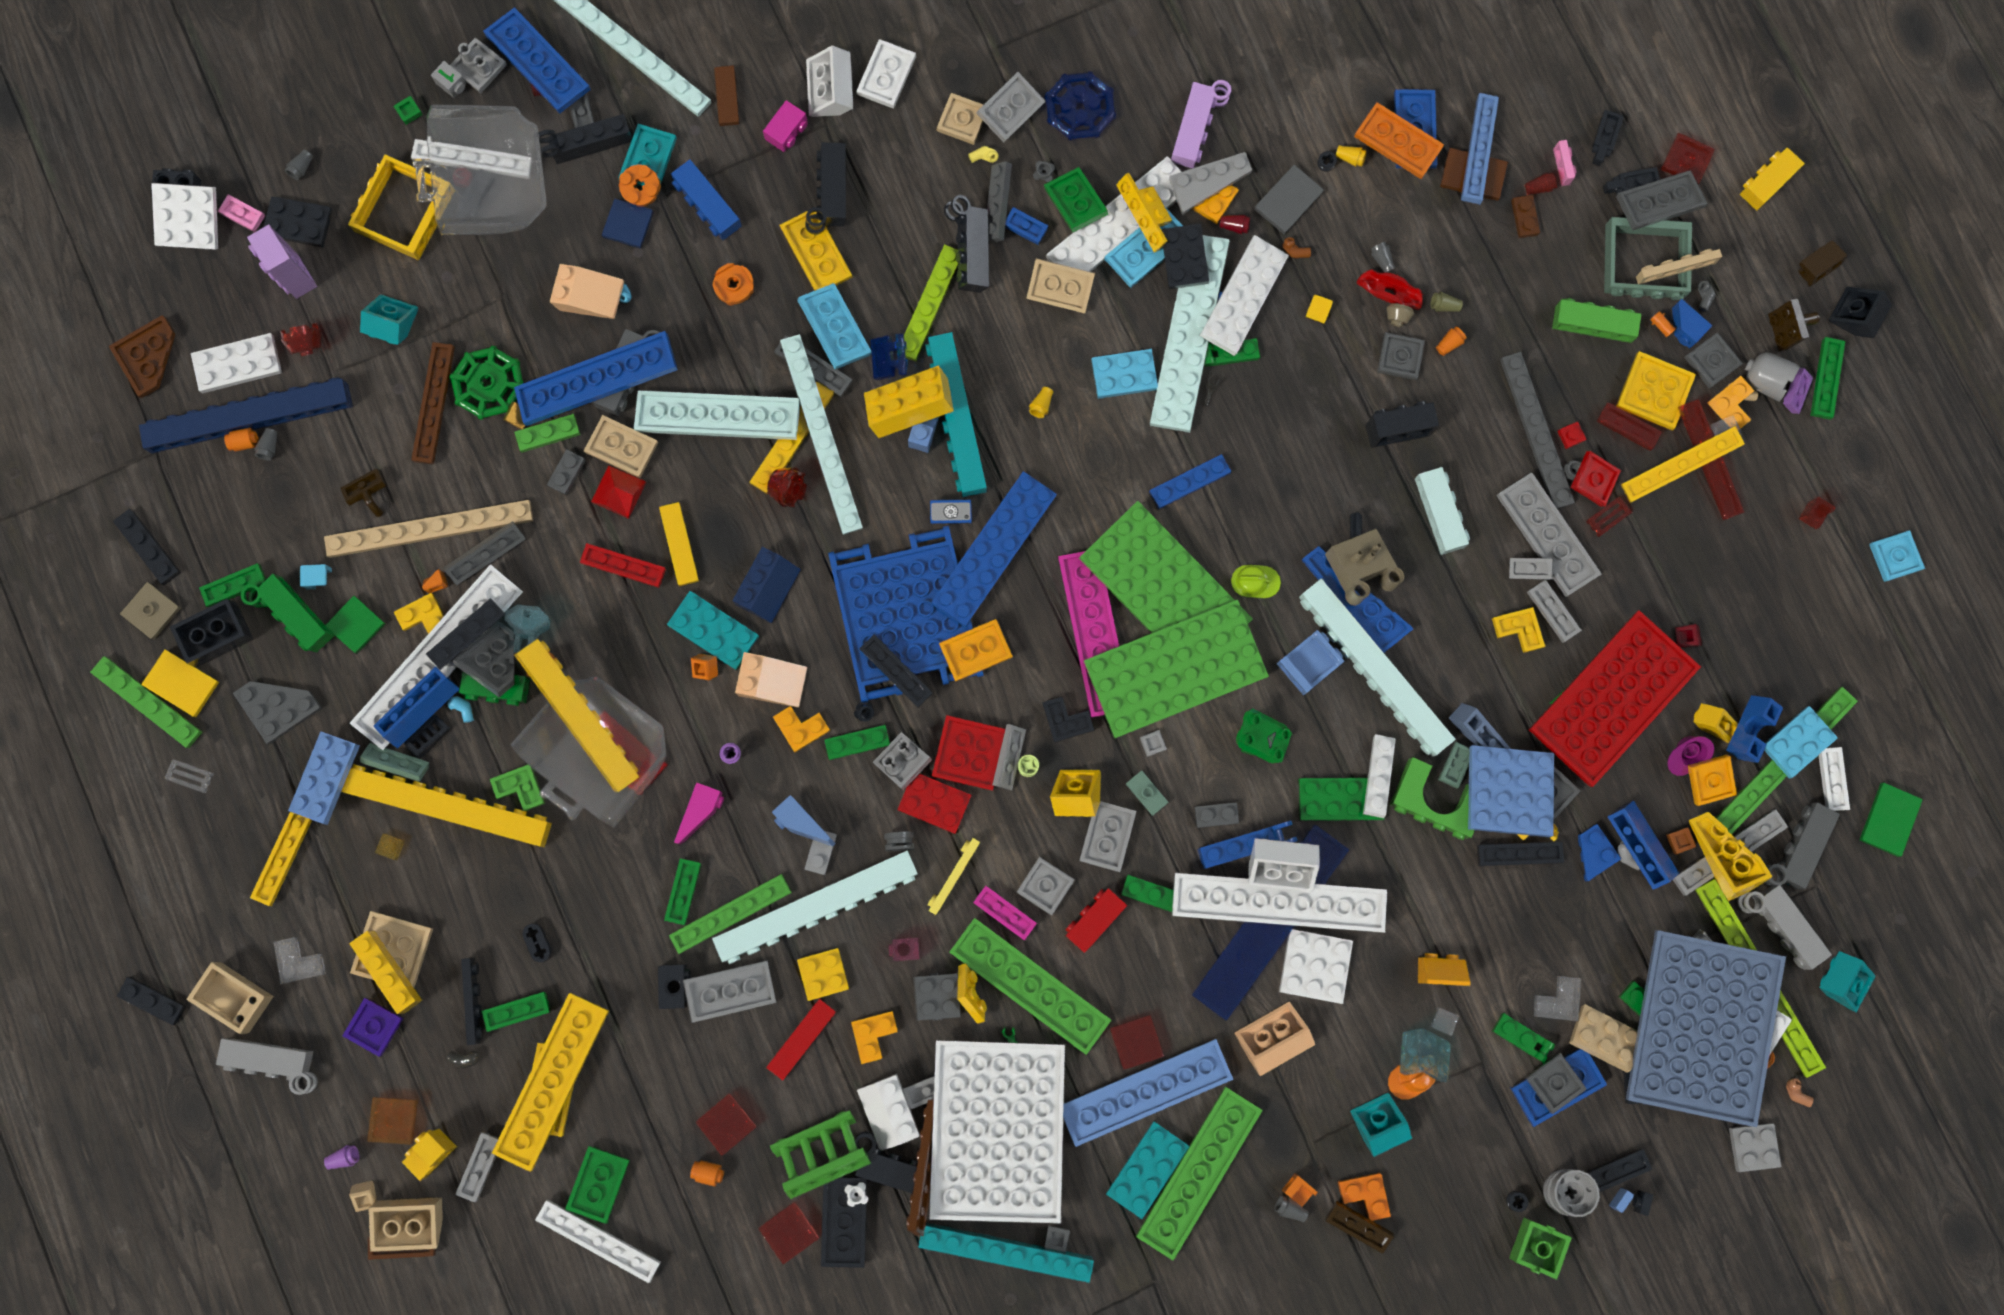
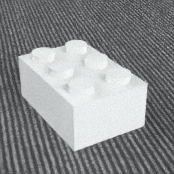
(1283, 865)

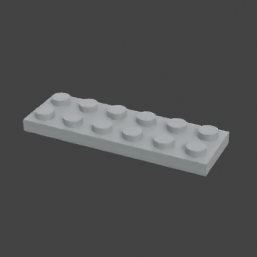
(1548, 533)

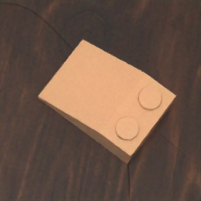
(586, 292)
(771, 680)

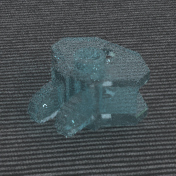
(525, 626)

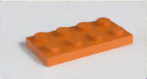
(1399, 140)

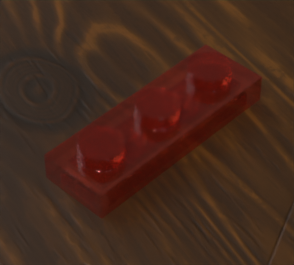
(1629, 426)

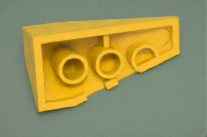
(1731, 862)

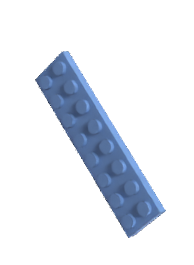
(1145, 1092)

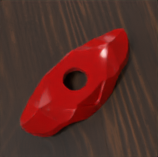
(1404, 293)

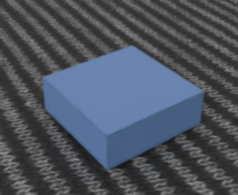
(1621, 1200)

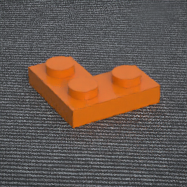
(1366, 1188)

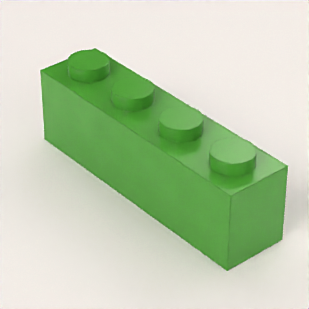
(1596, 320)

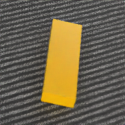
(679, 544)

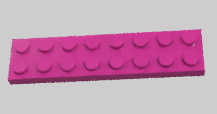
(1090, 618)

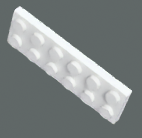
(1244, 295)

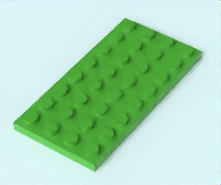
(1152, 572)
(1175, 668)

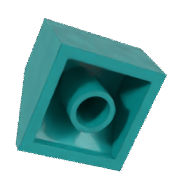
(388, 319)
(1847, 981)
(1381, 1124)

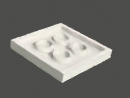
(185, 216)
(1316, 966)

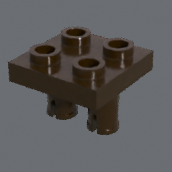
(1790, 324)

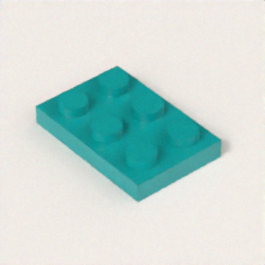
(650, 148)

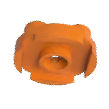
(633, 195)
(736, 273)

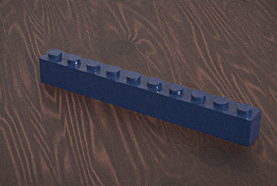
(253, 413)

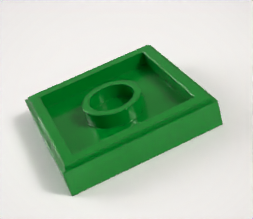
(355, 624)

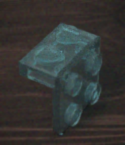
(1426, 1054)

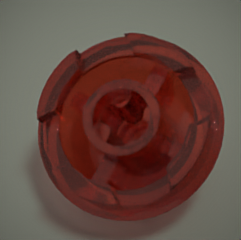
(302, 339)
(786, 486)

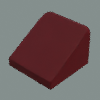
(1688, 636)

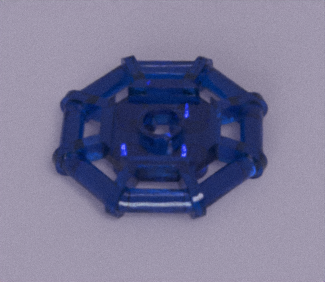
(1083, 95)

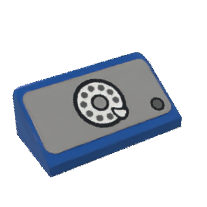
(950, 511)

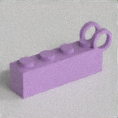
(1195, 120)

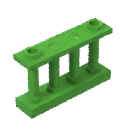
(833, 1169)

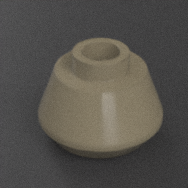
(1399, 314)

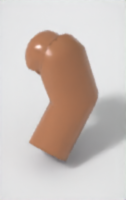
(1793, 1087)

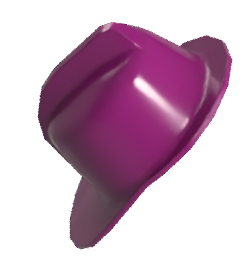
(1688, 752)

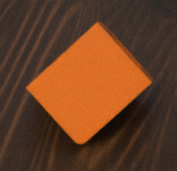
(1298, 1190)

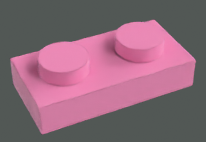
(1563, 156)
(241, 213)

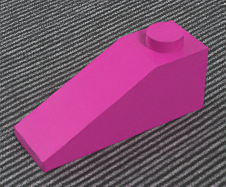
(700, 808)

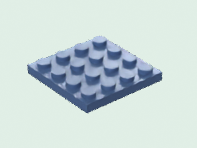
(1511, 791)

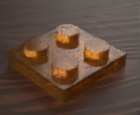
(392, 1120)

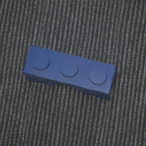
(1757, 714)

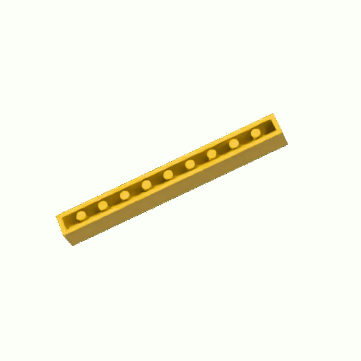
(447, 807)

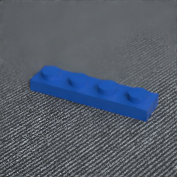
(1190, 481)

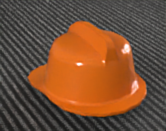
(1408, 1085)

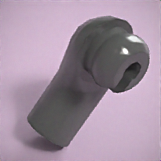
(1707, 295)

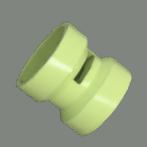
(1026, 763)

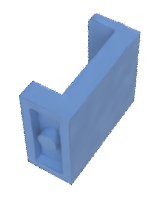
(1311, 662)

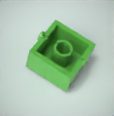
(1540, 1248)

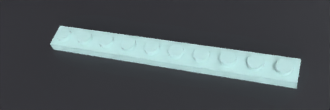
(637, 54)
(821, 434)

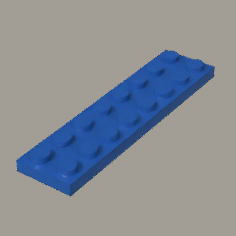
(595, 378)
(993, 549)

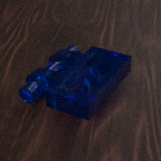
(883, 358)

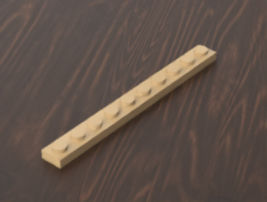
(428, 528)

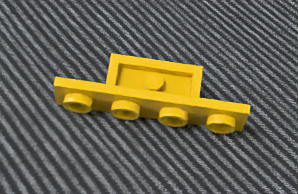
(1146, 209)

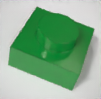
(408, 110)

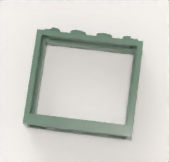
(1664, 228)

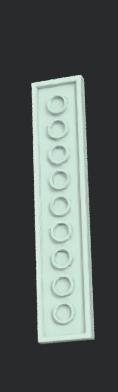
(1185, 347)

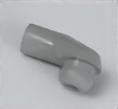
(1626, 857)

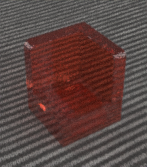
(1816, 512)

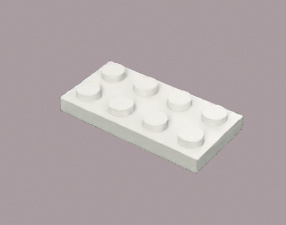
(236, 363)

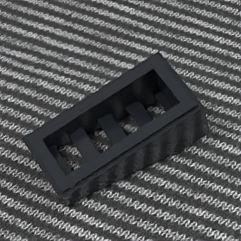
(431, 741)

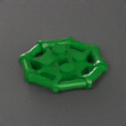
(475, 386)

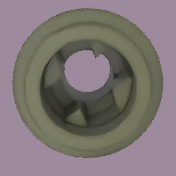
(1445, 303)

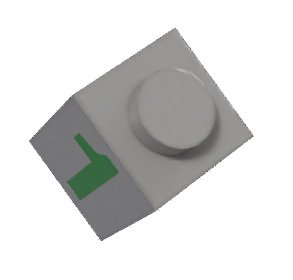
(449, 79)

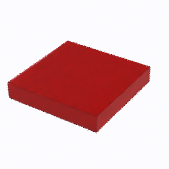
(1595, 478)

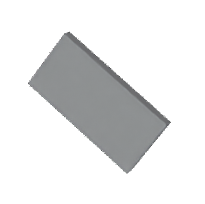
(729, 991)

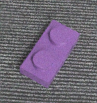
(1797, 391)

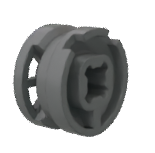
(899, 838)

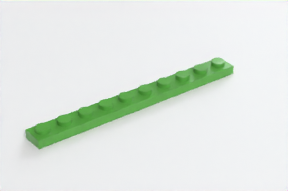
(1771, 775)

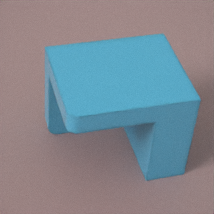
(313, 575)

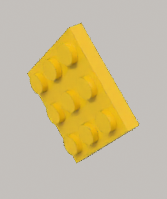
(1655, 390)

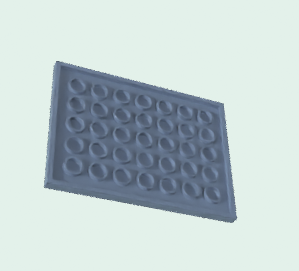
(1706, 1028)

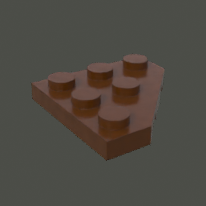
(145, 355)

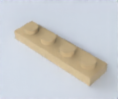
(1685, 264)

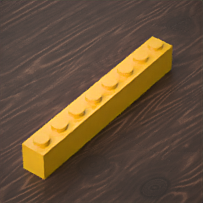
(576, 715)

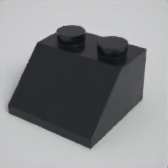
(1861, 311)

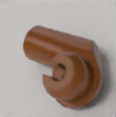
(1293, 250)

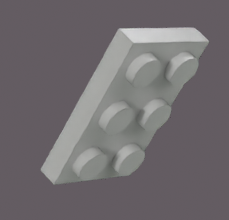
(1010, 107)
(1108, 837)

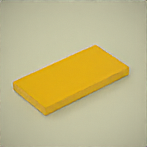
(816, 253)

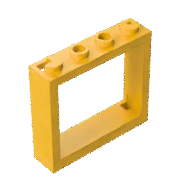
(368, 200)

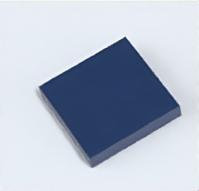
(627, 223)

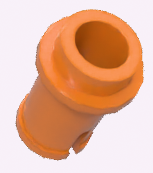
(1662, 324)

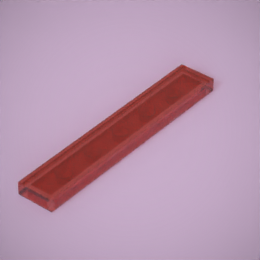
(1716, 470)

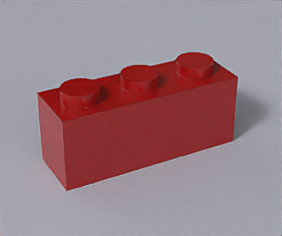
(1095, 919)

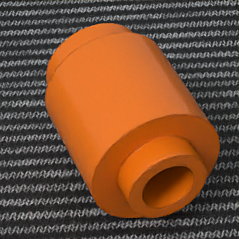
(241, 439)
(707, 1173)

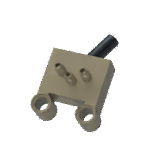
(1363, 559)

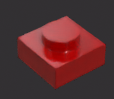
(1571, 435)

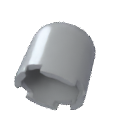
(1770, 374)

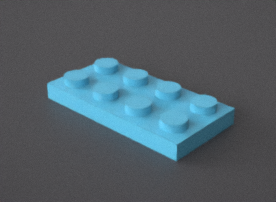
(1135, 257)
(834, 326)

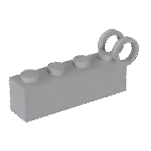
(1789, 925)
(270, 1059)

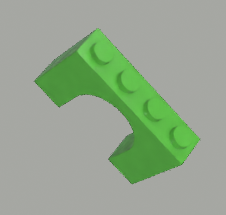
(1409, 799)

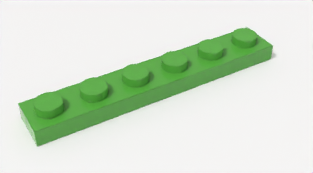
(146, 702)

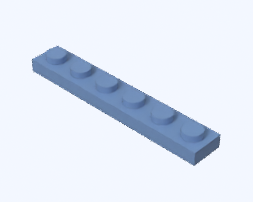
(1479, 148)

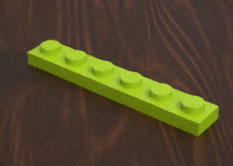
(930, 302)

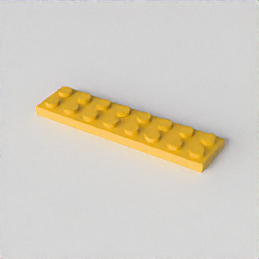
(550, 1082)

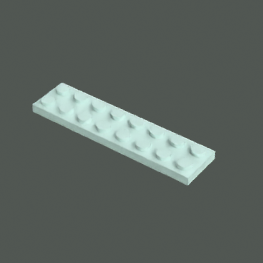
(717, 415)

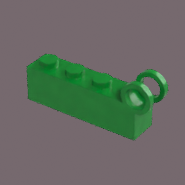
(291, 610)

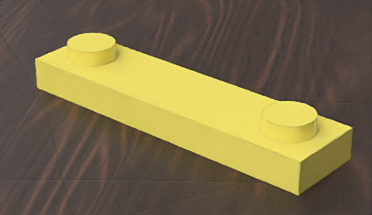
(937, 901)

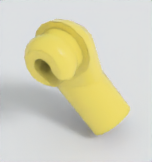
(983, 153)

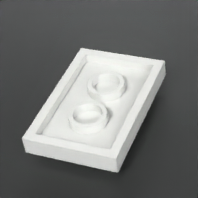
(886, 73)

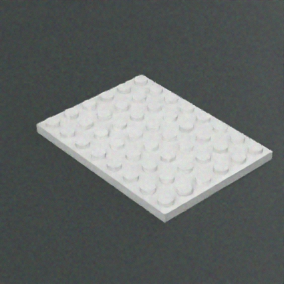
(997, 1132)

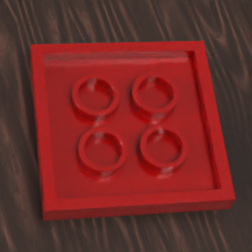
(968, 753)

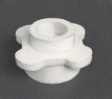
(860, 1189)

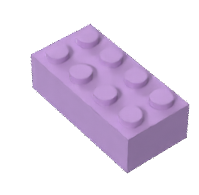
(281, 262)

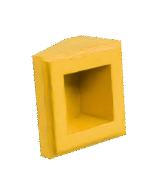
(1319, 309)

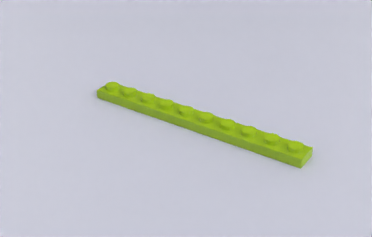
(1735, 935)

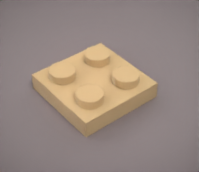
(960, 119)

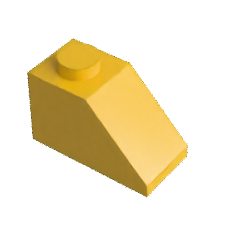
(1715, 722)

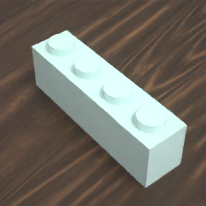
(1442, 511)

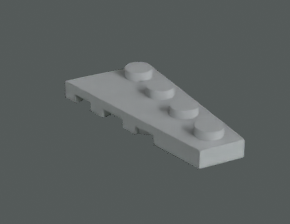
(1202, 182)

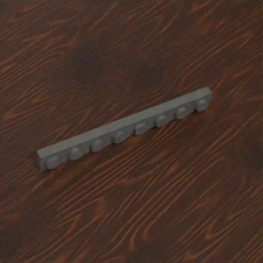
(1537, 430)

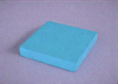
(1897, 556)

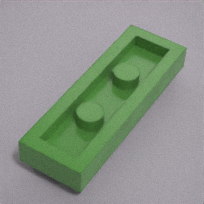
(547, 433)

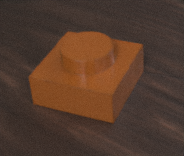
(1681, 840)

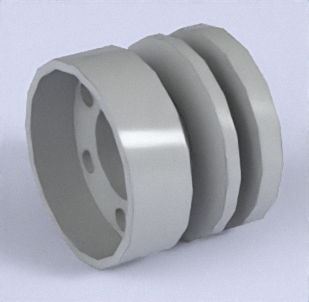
(1583, 1194)

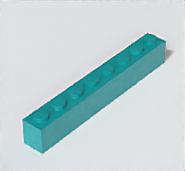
(959, 422)
(1006, 1252)

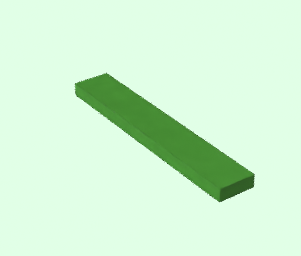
(730, 914)

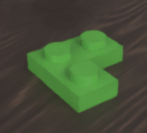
(521, 782)

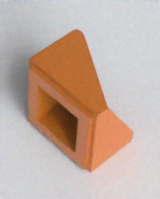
(435, 582)
(704, 666)

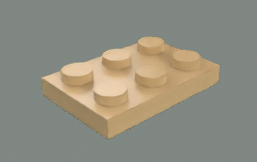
(1060, 285)
(621, 446)
(1604, 1038)

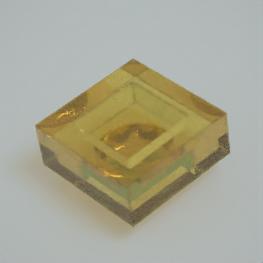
(389, 846)

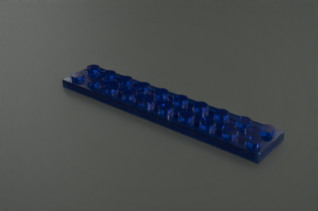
(1258, 942)

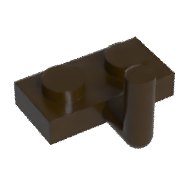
(363, 488)

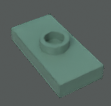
(1455, 765)
(1146, 793)

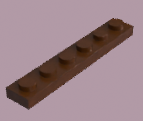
(433, 403)
(922, 1177)

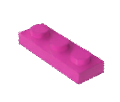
(1005, 913)

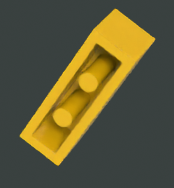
(1771, 178)

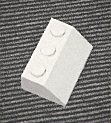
(829, 82)
(888, 1112)

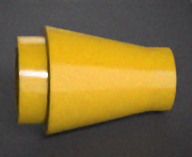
(1352, 155)
(1040, 405)

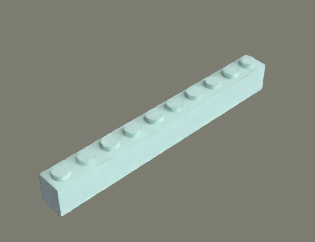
(1377, 668)
(814, 907)

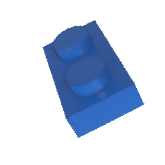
(1026, 226)

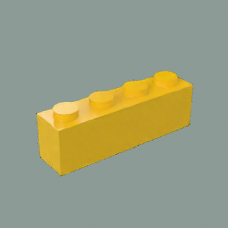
(385, 972)

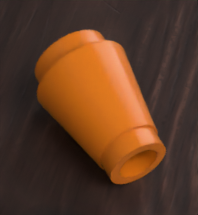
(1452, 340)

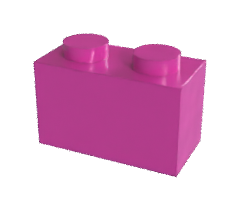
(785, 126)

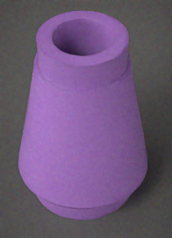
(726, 750)
(342, 1158)

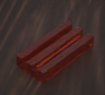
(1595, 526)

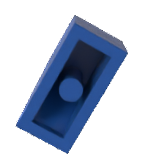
(1688, 323)

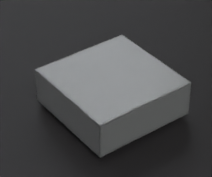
(1153, 743)

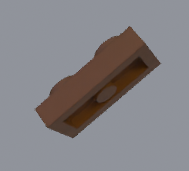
(1525, 216)

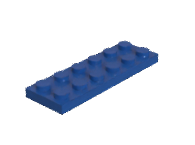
(537, 60)

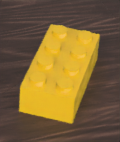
(908, 402)

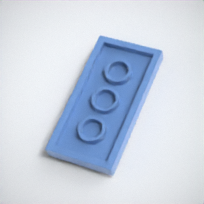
(323, 778)

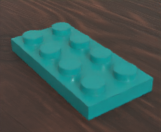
(712, 630)
(1147, 1170)

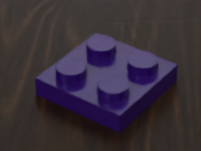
(373, 1027)

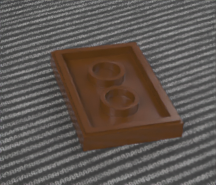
(1455, 171)

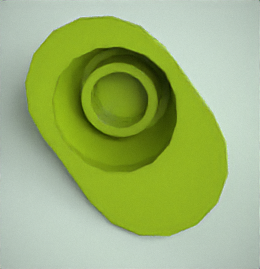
(1255, 581)

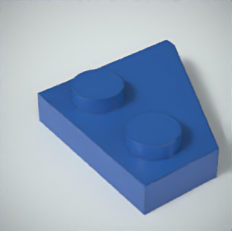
(1596, 852)

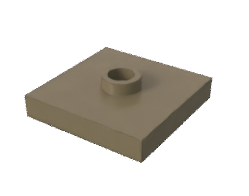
(150, 611)

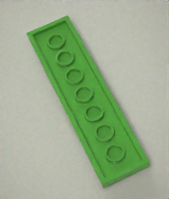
(1030, 986)
(1198, 1173)

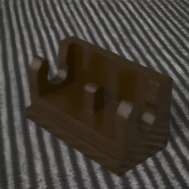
(1822, 263)

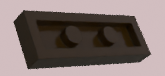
(1359, 1227)

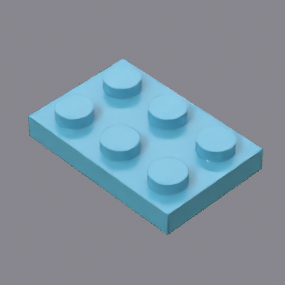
(1124, 373)
(1799, 742)

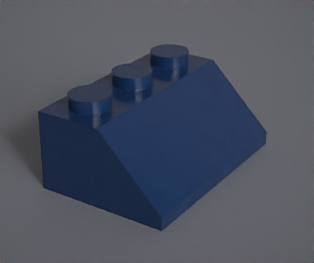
(766, 585)

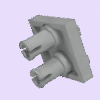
(478, 64)
(902, 761)

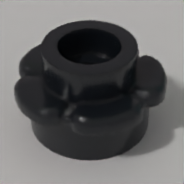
(867, 715)

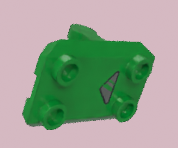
(1263, 737)

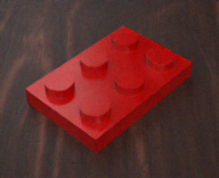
(934, 803)

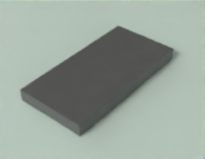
(1661, 200)

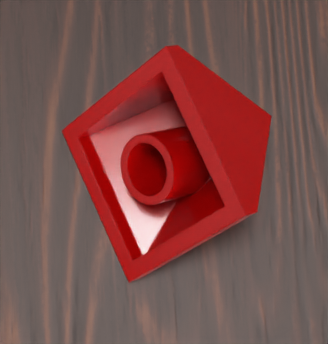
(618, 492)

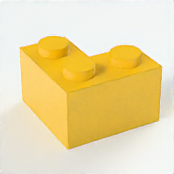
(428, 1153)

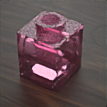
(914, 949)

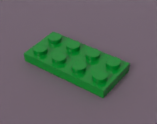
(1333, 799)

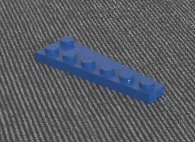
(1374, 617)

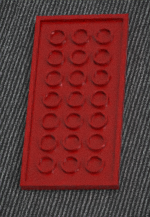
(1614, 698)

